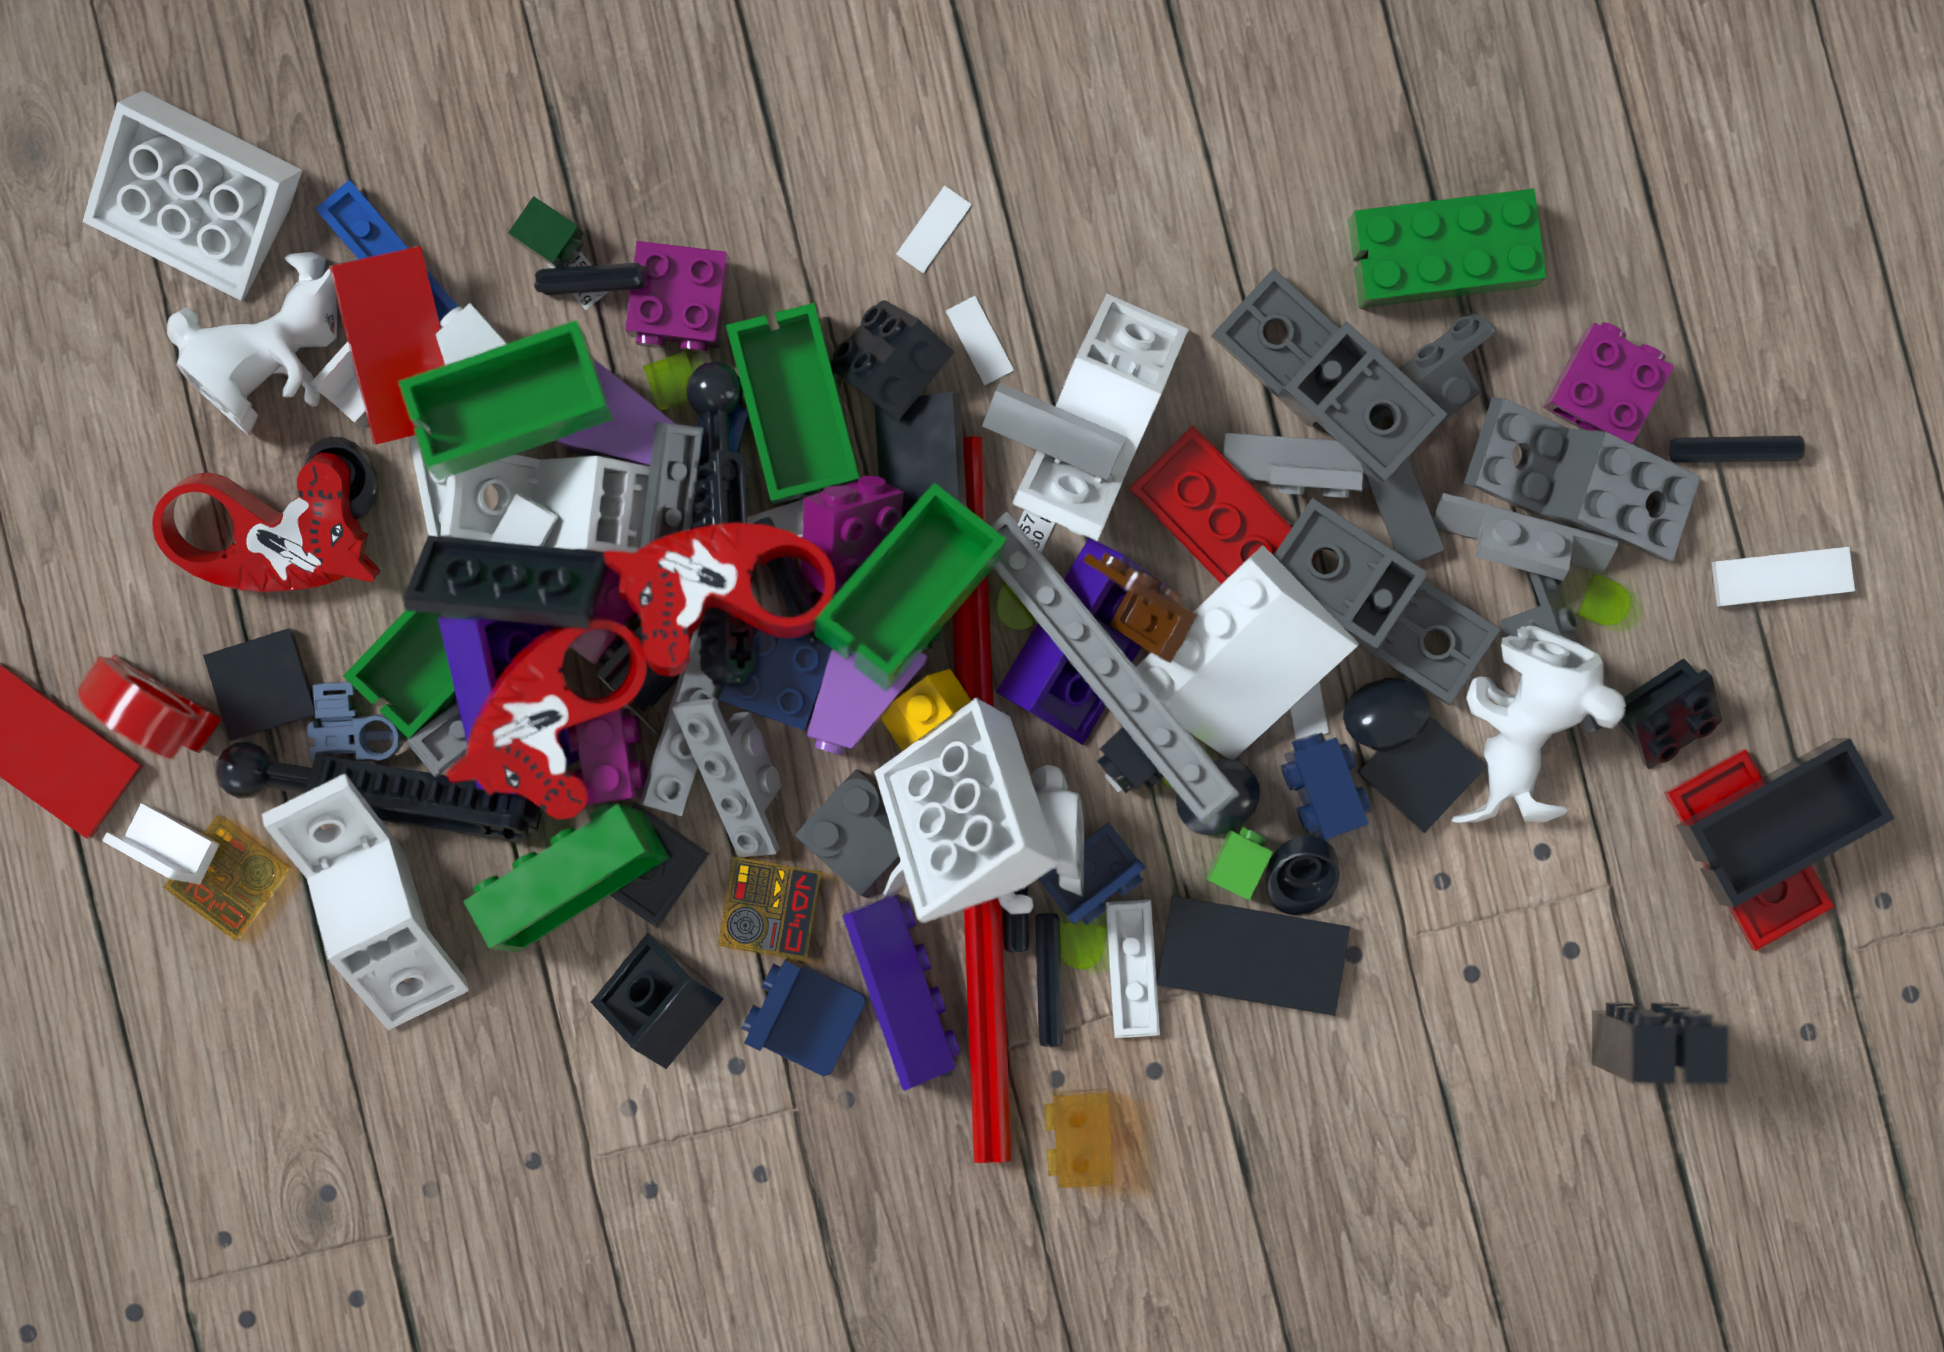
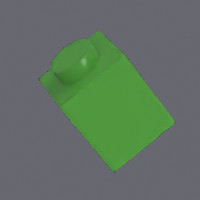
(1240, 862)

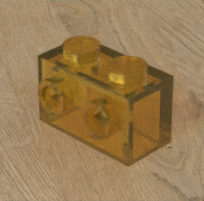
(1081, 1138)

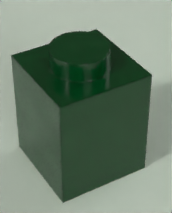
(547, 234)

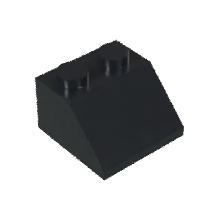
(656, 1001)

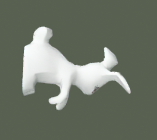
(236, 359)
(1555, 692)
(1065, 826)

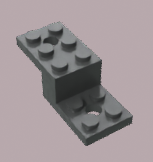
(1329, 375)
(1582, 479)
(1386, 602)

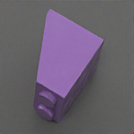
(628, 435)
(852, 703)

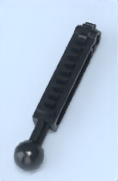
(720, 498)
(391, 792)

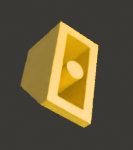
(924, 707)

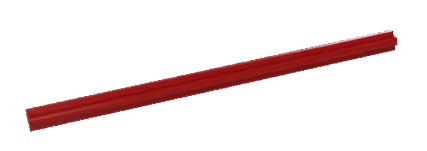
(984, 919)

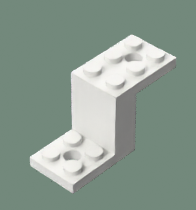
(1116, 387)
(595, 499)
(365, 902)

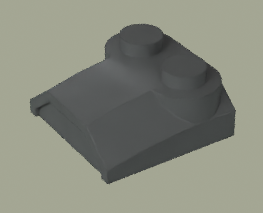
(852, 833)

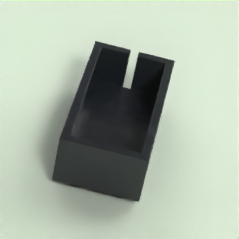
(1785, 821)
(1651, 1043)

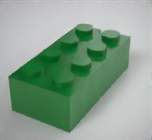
(1447, 248)
(506, 400)
(793, 404)
(910, 587)
(409, 670)
(565, 878)

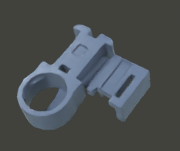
(339, 725)

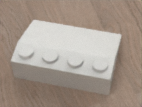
(189, 193)
(1248, 656)
(965, 813)

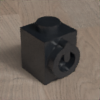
(1127, 762)

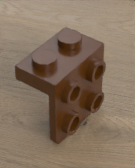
(1147, 614)

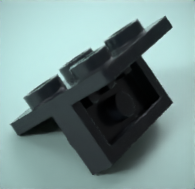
(1671, 712)

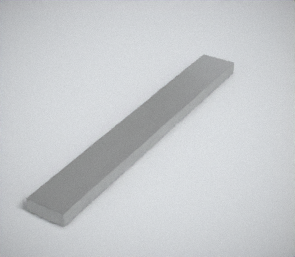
(1111, 674)

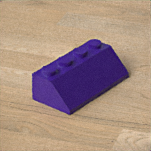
(478, 656)
(1045, 679)
(900, 991)

